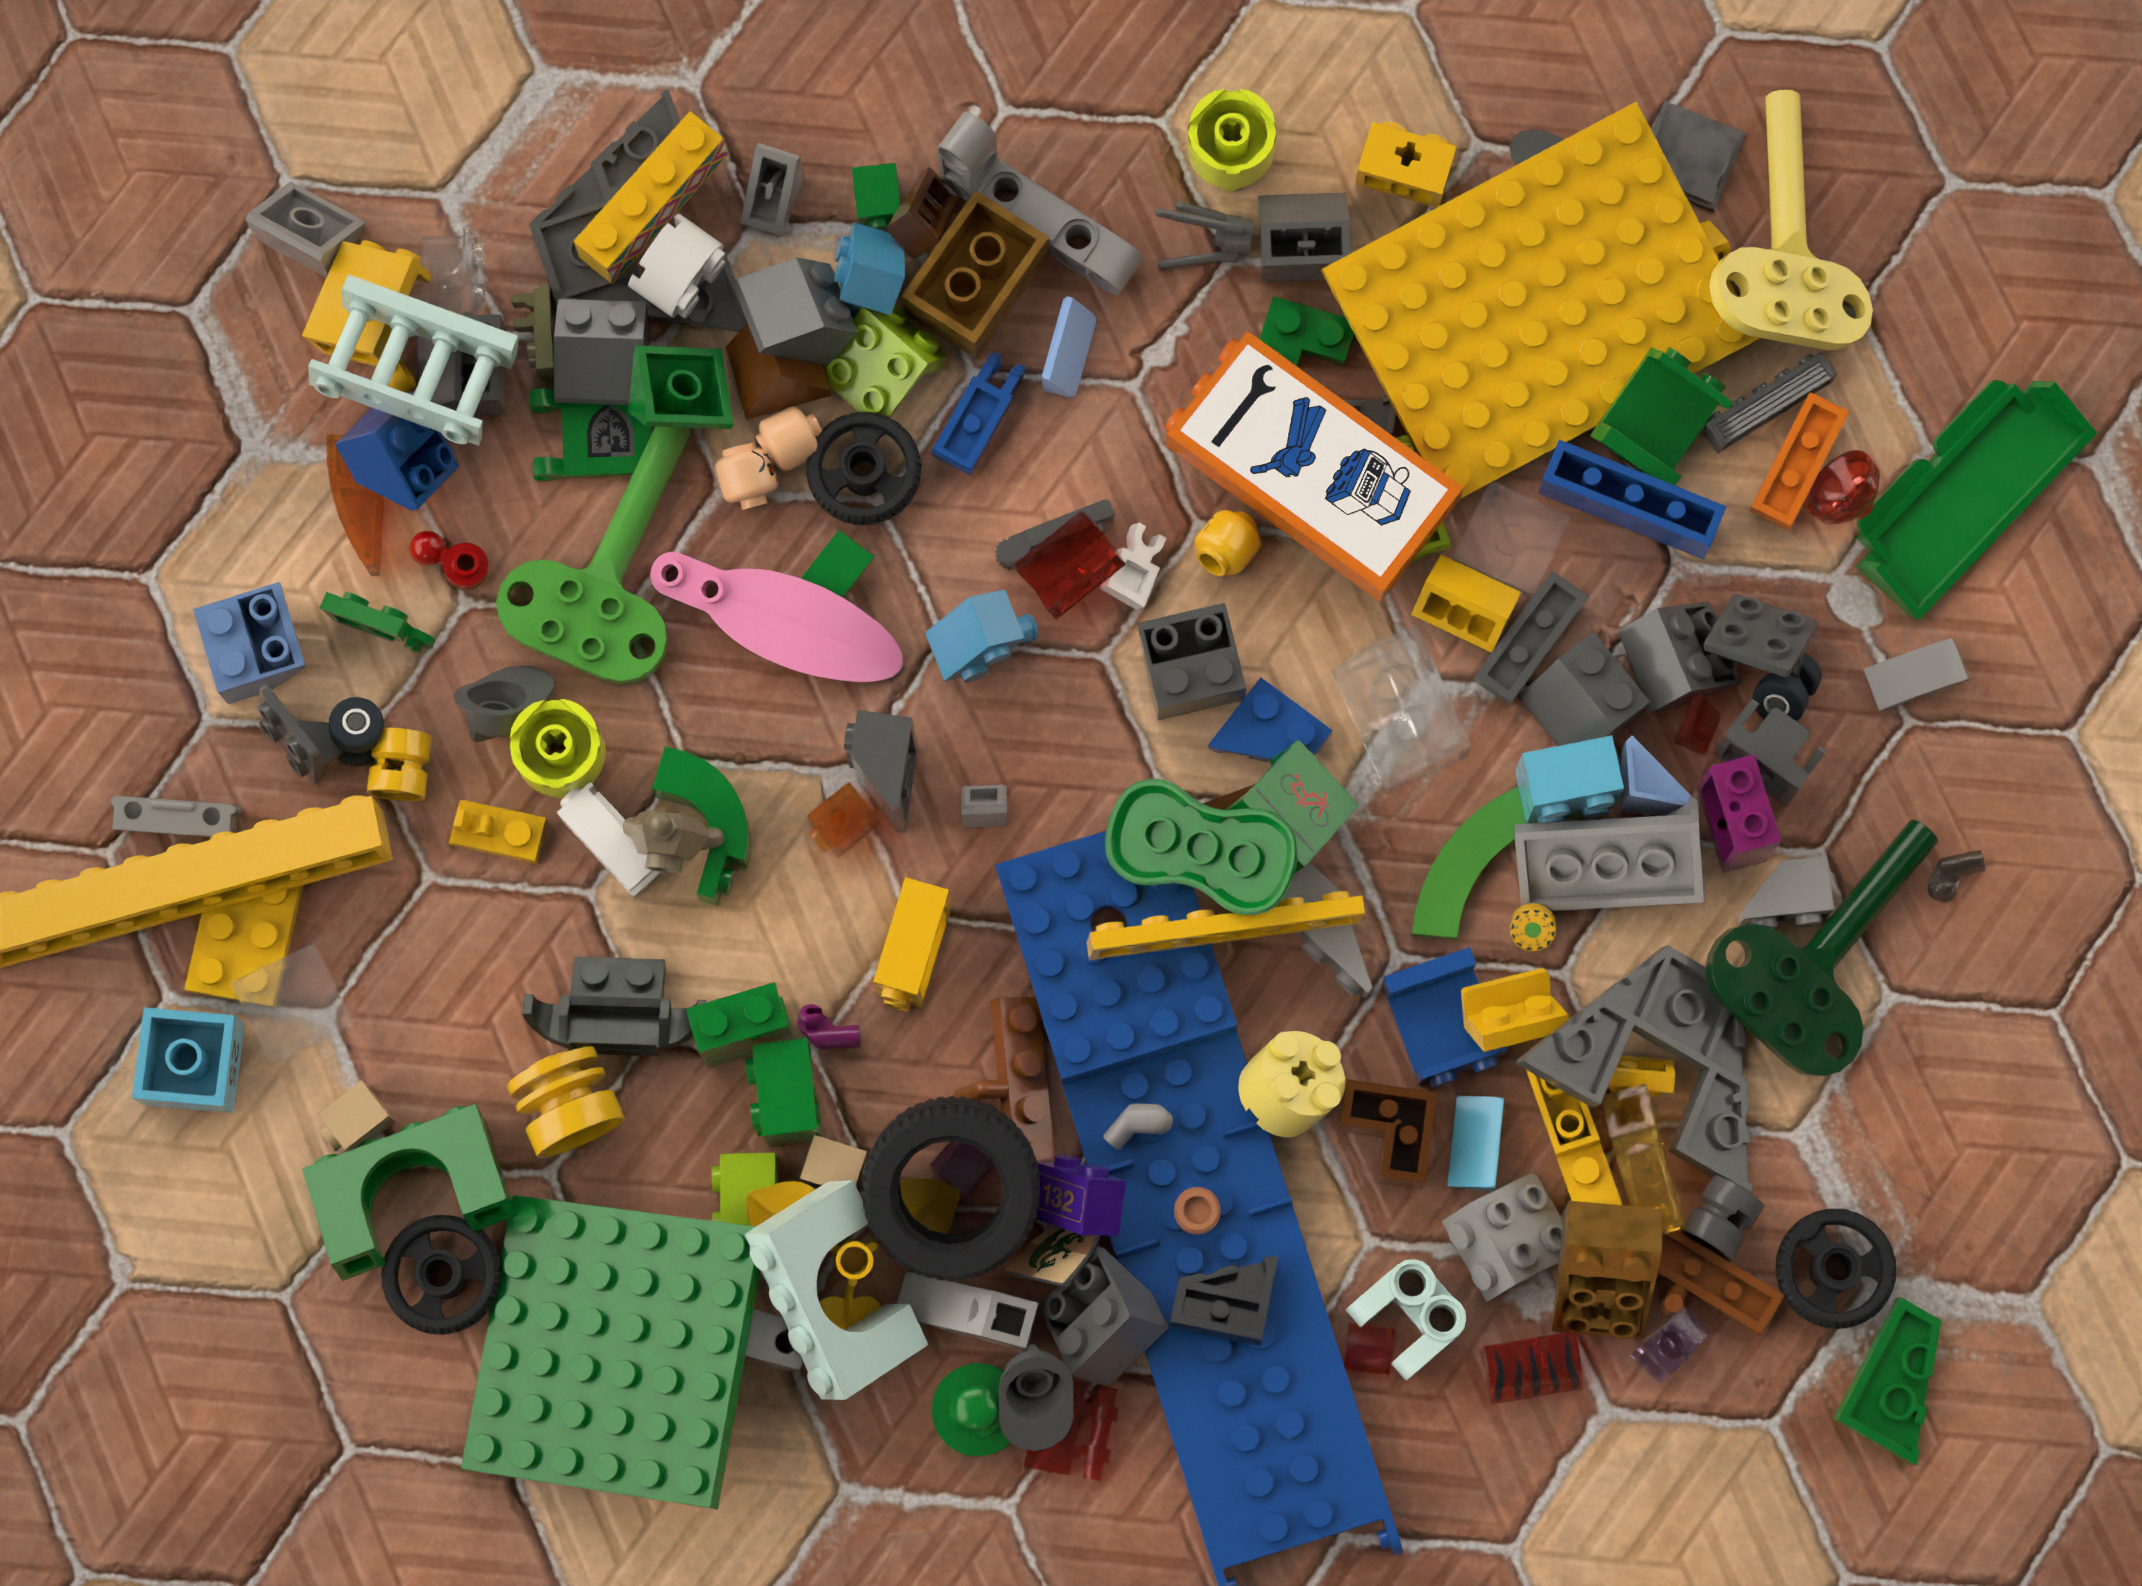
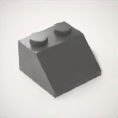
(796, 311)
(596, 349)
(1584, 695)

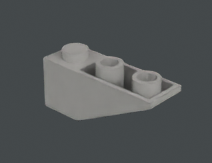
(1333, 944)
(970, 1310)

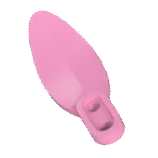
(785, 619)

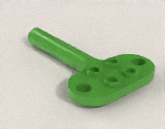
(585, 612)

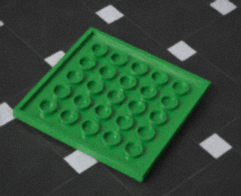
(614, 1352)

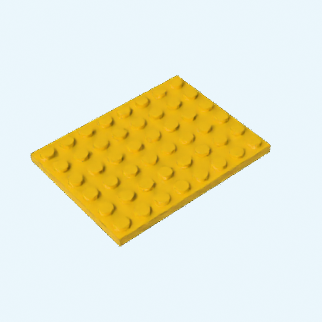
(1534, 300)

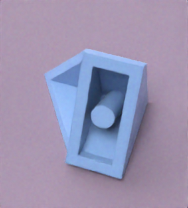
(1647, 783)

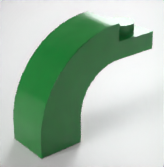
(702, 787)

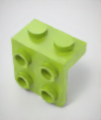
(883, 361)

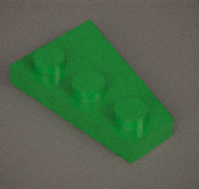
(1892, 1382)

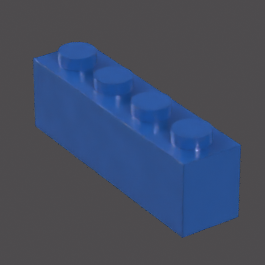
(1632, 499)

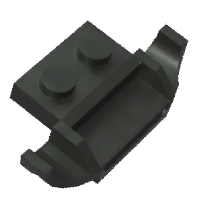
(613, 1008)

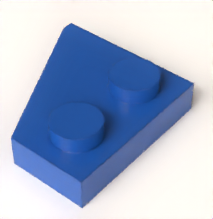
(1267, 725)

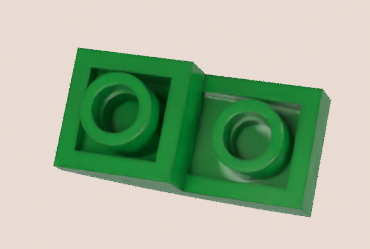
(839, 565)

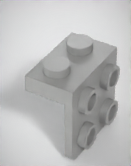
(1507, 1235)

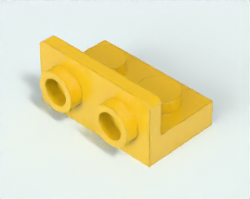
(1511, 1010)

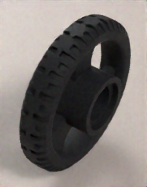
(895, 490)
(1820, 1306)
(427, 1313)

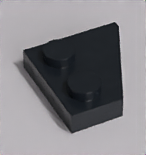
(1227, 1302)

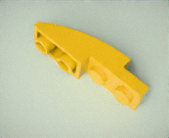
(1575, 1144)

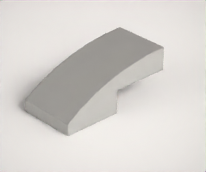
(1916, 674)

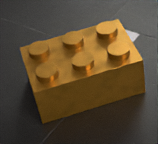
(975, 274)

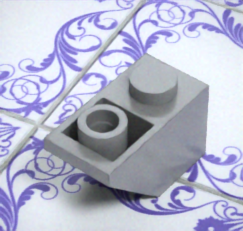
(1793, 892)

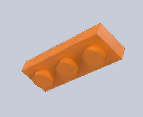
(1799, 461)

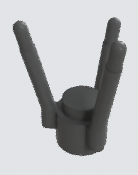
(1231, 233)

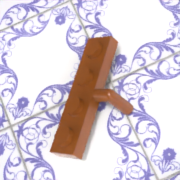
(1020, 1071)
(1714, 1282)

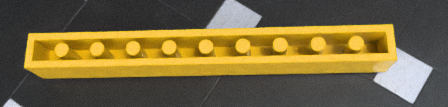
(192, 879)

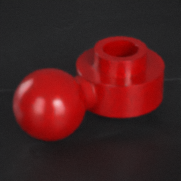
(429, 549)

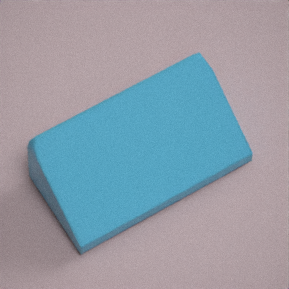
(1475, 1142)

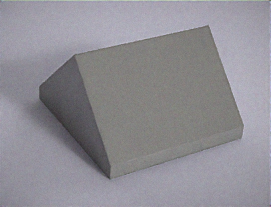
(303, 227)

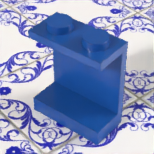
(1430, 1018)

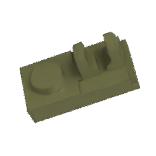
(542, 323)

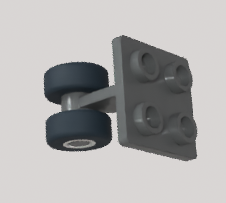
(1772, 642)
(349, 736)

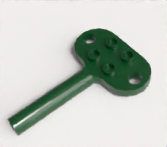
(1790, 991)

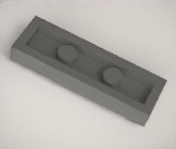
(1530, 638)

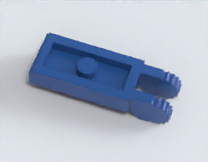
(977, 416)

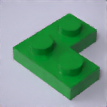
(1304, 330)

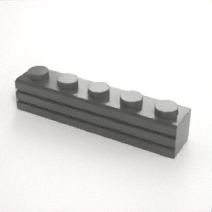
(1768, 401)

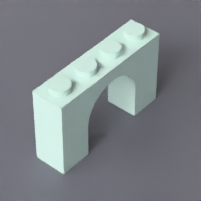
(789, 1255)

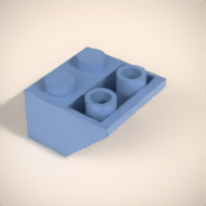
(250, 642)

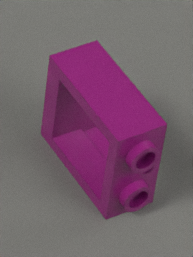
(1738, 796)

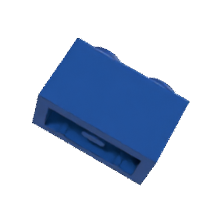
(397, 457)

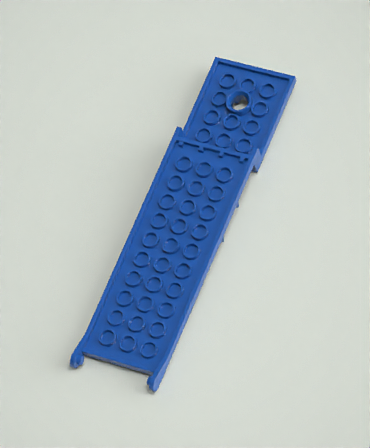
(1257, 1429)

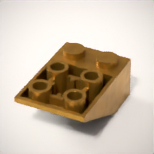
(1607, 1269)

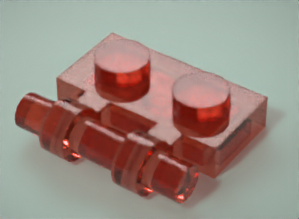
(1059, 1457)

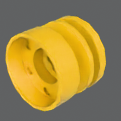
(563, 1095)

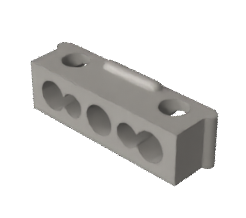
(173, 816)

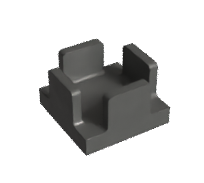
(1774, 747)

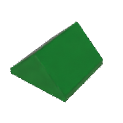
(680, 388)

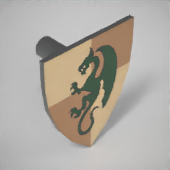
(1053, 1256)

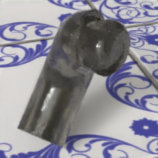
(1949, 871)

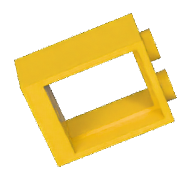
(912, 944)

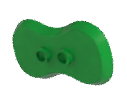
(1231, 855)

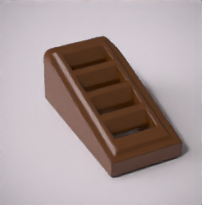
(919, 218)

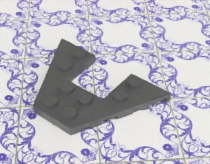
(580, 203)
(1672, 1007)

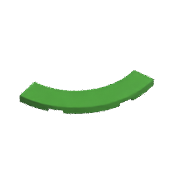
(1462, 862)

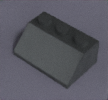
(884, 759)

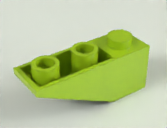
(736, 1178)

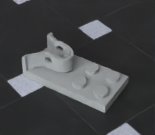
(1612, 861)

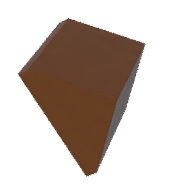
(771, 381)

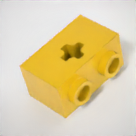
(1421, 180)

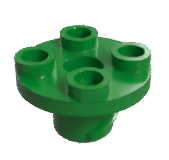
(968, 1410)

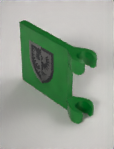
(596, 439)

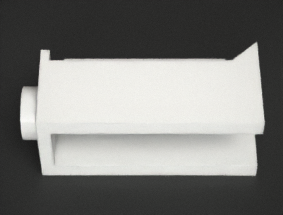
(601, 831)

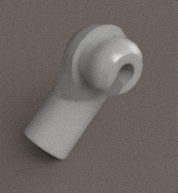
(1138, 1119)

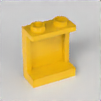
(375, 265)

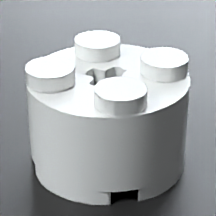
(677, 266)

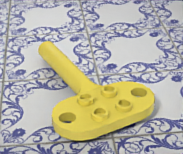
(1785, 288)

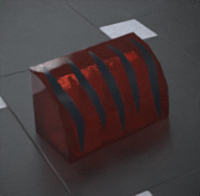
(1532, 1367)

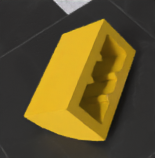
(1466, 603)

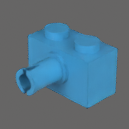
(869, 269)
(978, 636)

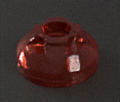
(1844, 489)

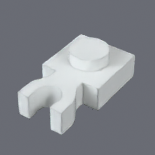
(1135, 580)

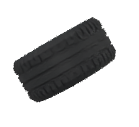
(935, 1252)

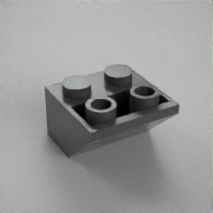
(1302, 235)
(458, 371)
(1671, 656)
(1191, 661)
(1102, 1319)

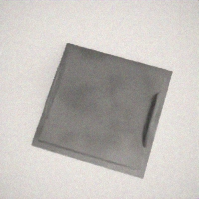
(1697, 152)

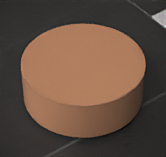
(1197, 1211)

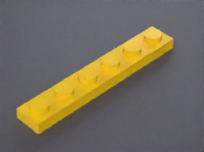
(1206, 928)

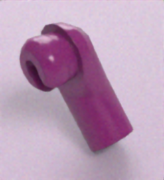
(823, 1033)

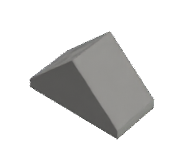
(772, 189)

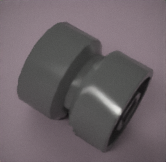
(1723, 1216)

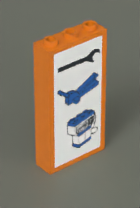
(1312, 465)

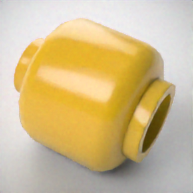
(1227, 543)

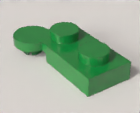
(386, 624)

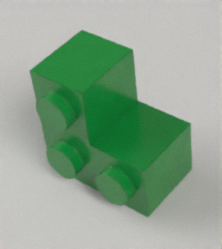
(786, 1092)

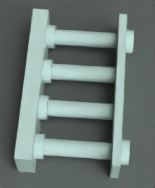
(410, 318)

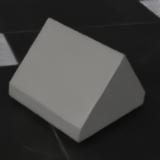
(984, 806)

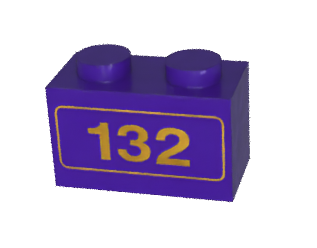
(1080, 1197)

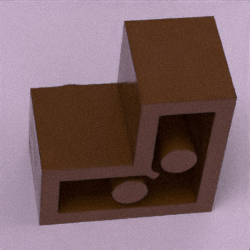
(1398, 1116)

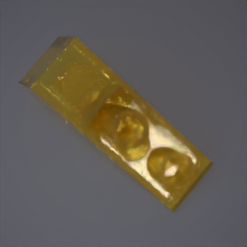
(1643, 1153)

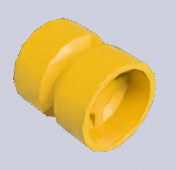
(402, 749)

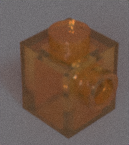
(841, 821)

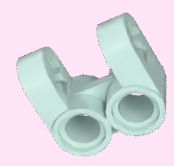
(1416, 1308)

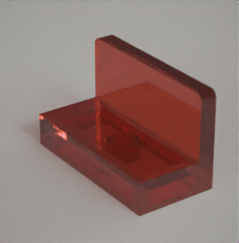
(1070, 564)

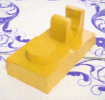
(498, 831)
(1634, 1071)

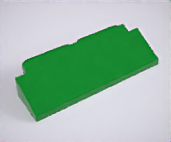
(1970, 491)

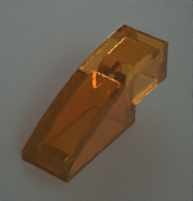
(357, 509)

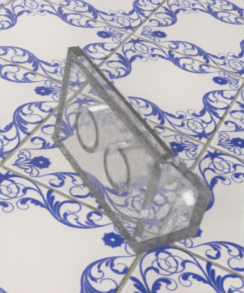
(1401, 708)

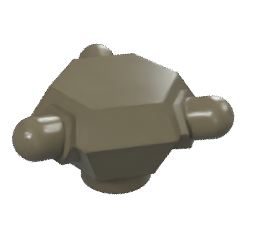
(670, 838)

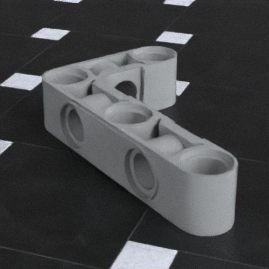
(971, 163)

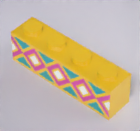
(651, 197)

